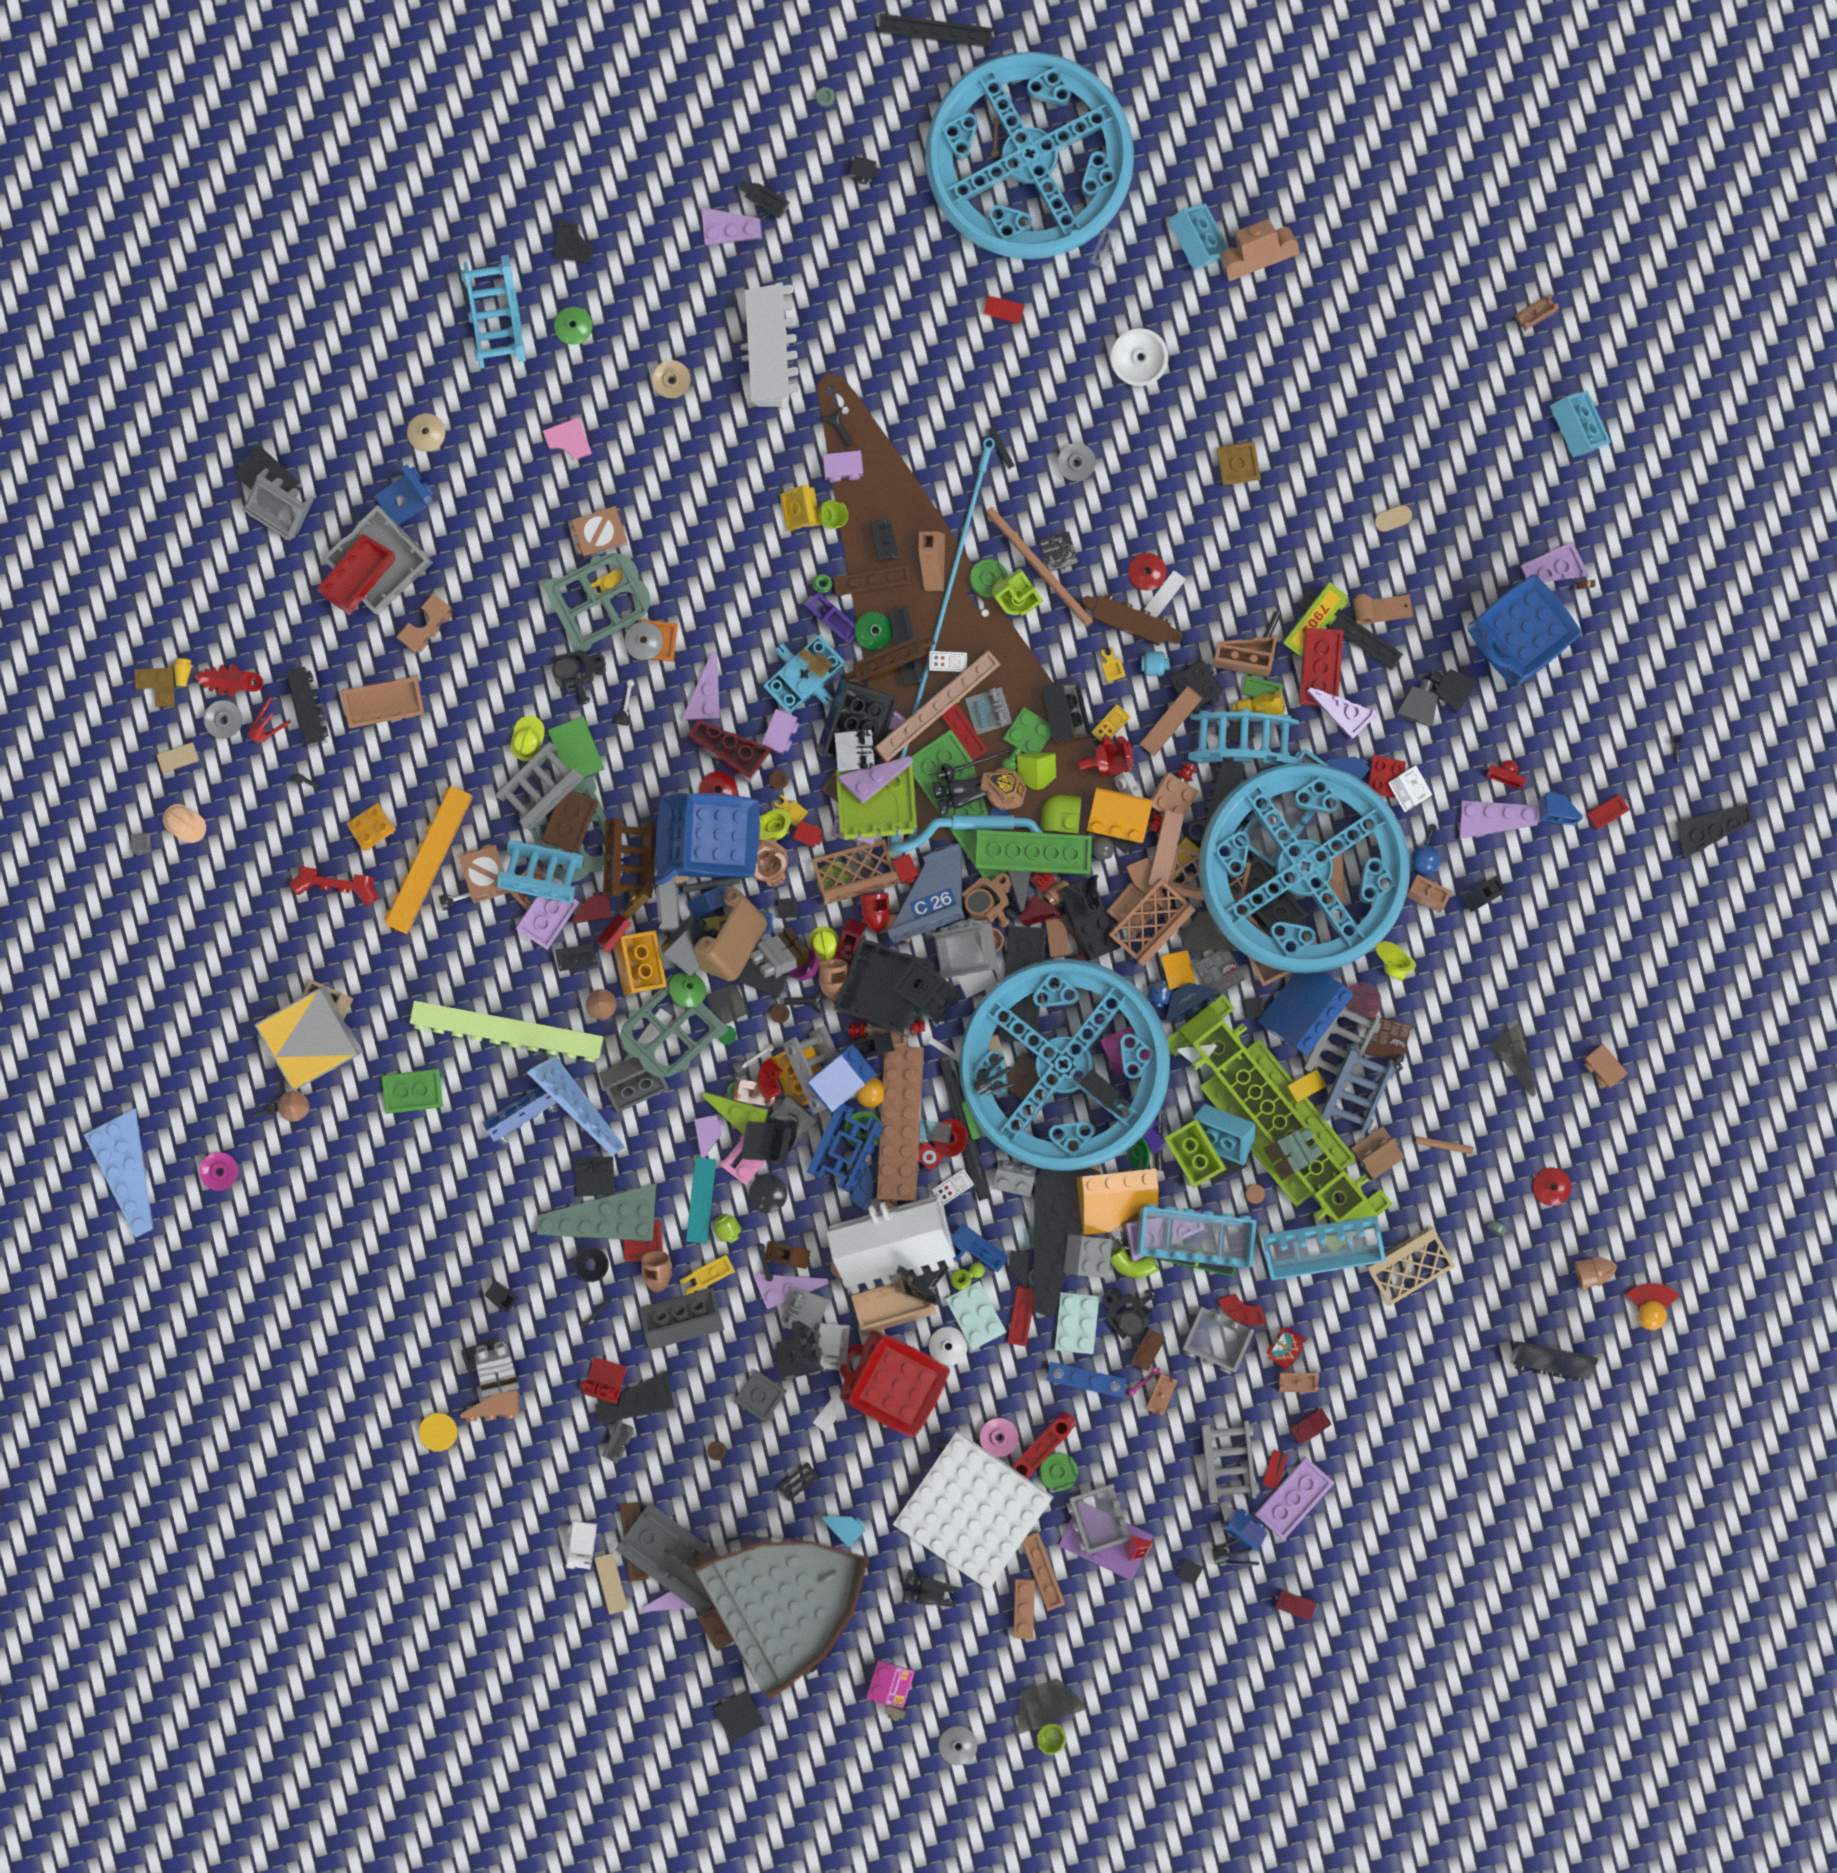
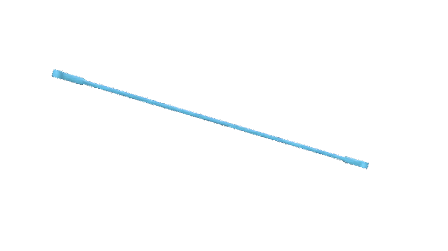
(982, 469)

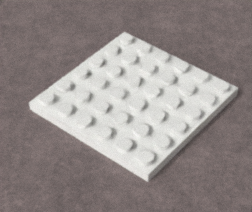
(973, 1510)

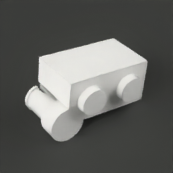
(834, 1345)
(581, 1544)

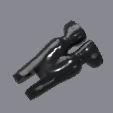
(962, 793)
(931, 1591)

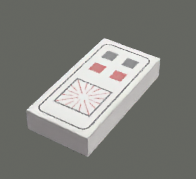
(947, 661)
(953, 1186)

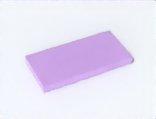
(1294, 1498)

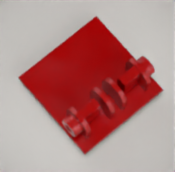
(1382, 772)
(604, 1380)

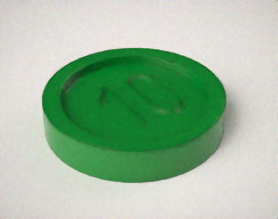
(729, 1037)

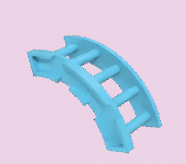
(511, 310)
(1243, 753)

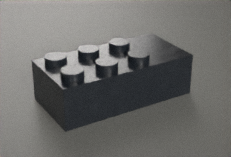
(1281, 909)

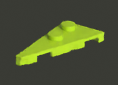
(736, 1112)

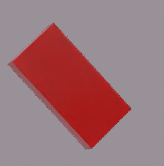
(1003, 309)
(1607, 812)

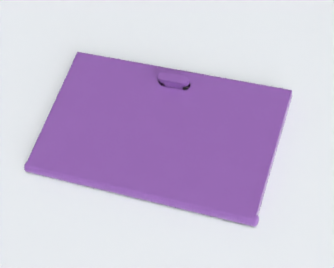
(1113, 1557)

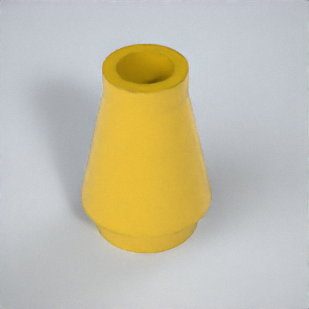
(182, 671)

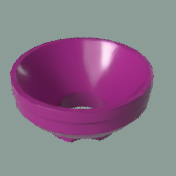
(800, 973)

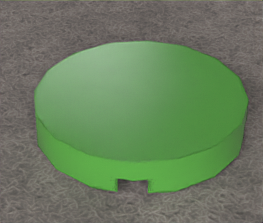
(985, 575)
(1058, 1471)

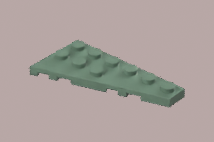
(613, 1217)

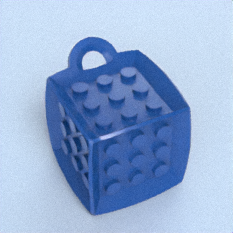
(1524, 630)
(707, 836)

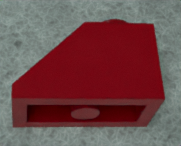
(594, 909)
(850, 940)
(1310, 1426)
(1295, 1604)

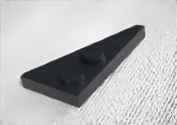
(914, 1288)

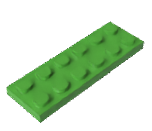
(1033, 852)

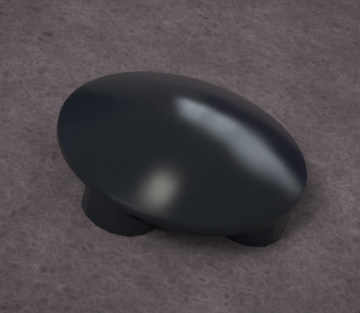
(768, 1193)

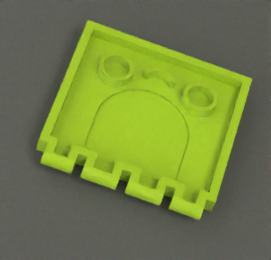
(884, 812)

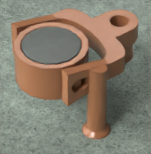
(980, 902)

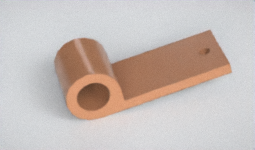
(1381, 610)

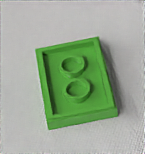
(576, 747)
(412, 1091)

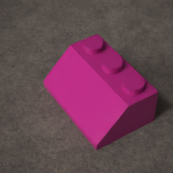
(1112, 1049)

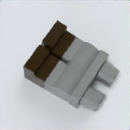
(780, 953)
(494, 1362)

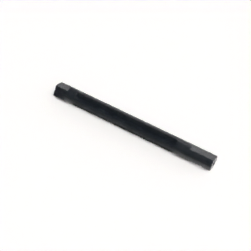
(971, 1149)

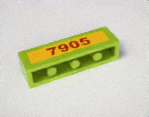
(1317, 616)

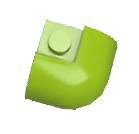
(1016, 594)
(1061, 814)

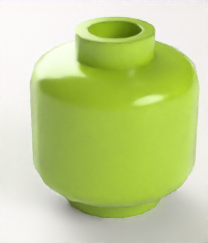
(727, 1228)

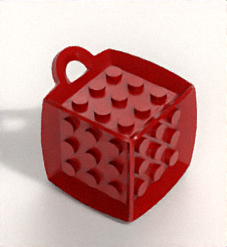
(893, 1383)

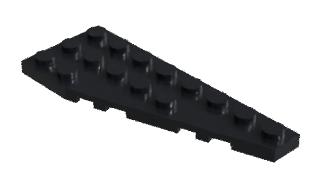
(1054, 1218)

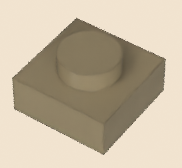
(895, 1712)

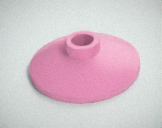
(1009, 1439)

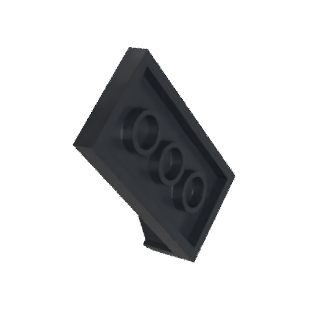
(1088, 918)

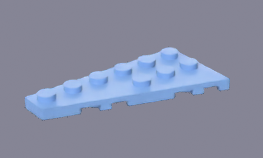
(564, 1090)
(122, 1163)

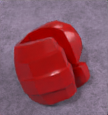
(1110, 758)

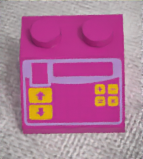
(890, 1684)

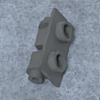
(619, 1437)

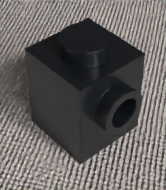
(863, 170)
(501, 1296)

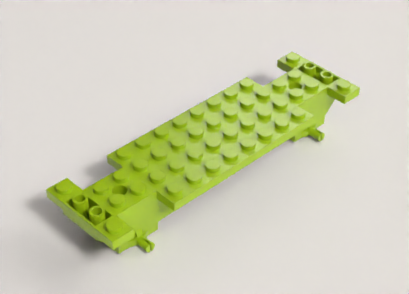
(1254, 1088)

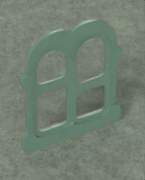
(629, 583)
(590, 863)
(646, 1051)

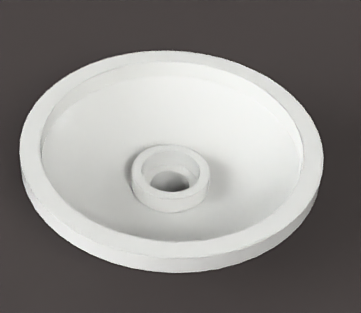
(1127, 364)

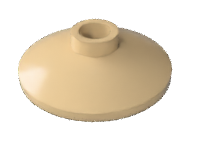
(668, 370)
(429, 441)

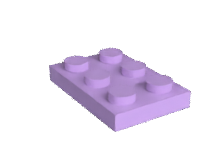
(545, 920)

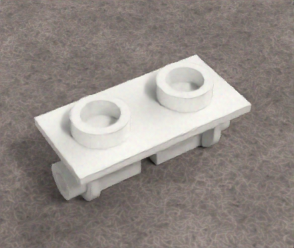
(1125, 783)

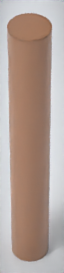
(1444, 1145)

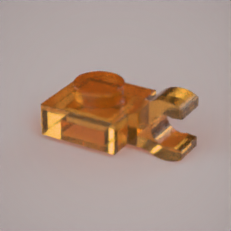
(817, 664)

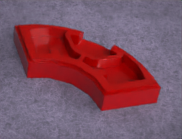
(767, 1079)
(1652, 1292)
(1241, 1312)

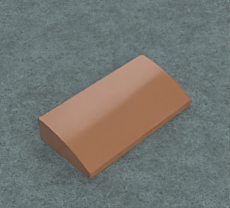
(383, 701)

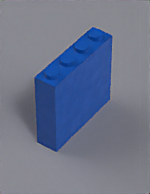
(1305, 1009)

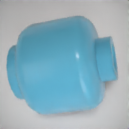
(1155, 663)

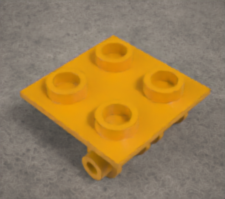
(371, 827)

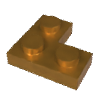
(161, 680)

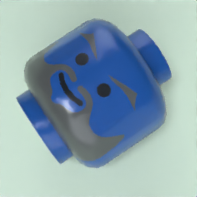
(1159, 993)

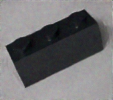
(257, 462)
(1066, 712)

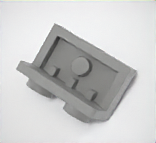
(1014, 1178)

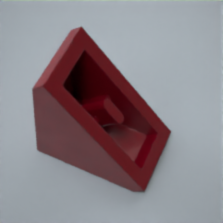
(1038, 911)

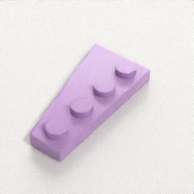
(1488, 817)

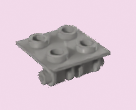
(999, 711)
(804, 1307)

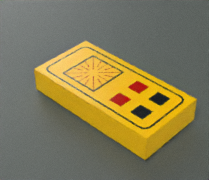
(1111, 723)

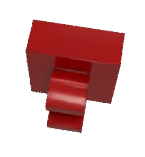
(1042, 881)

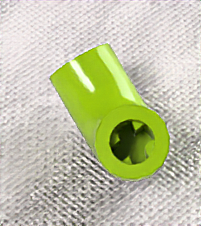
(1138, 1269)

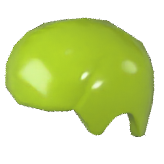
(832, 514)
(1051, 1738)

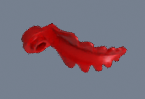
(229, 680)

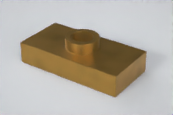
(637, 900)

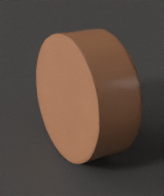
(1255, 1194)

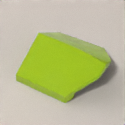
(1037, 769)

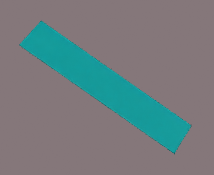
(701, 1200)

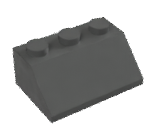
(631, 1084)

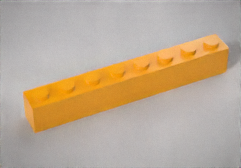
(429, 859)

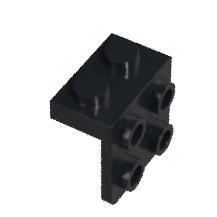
(766, 1142)

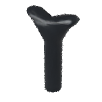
(835, 420)
(813, 1000)

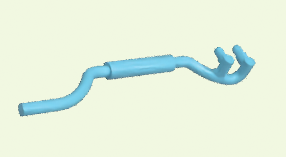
(970, 822)

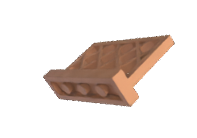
(858, 887)
(1196, 892)
(1163, 933)

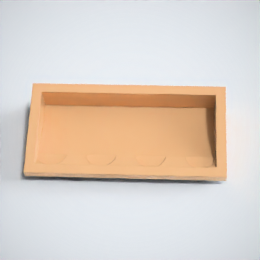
(888, 1308)

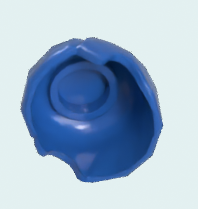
(1425, 860)

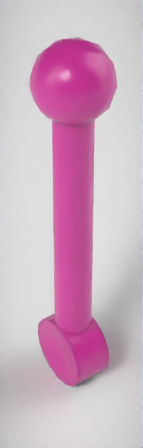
(1156, 1371)

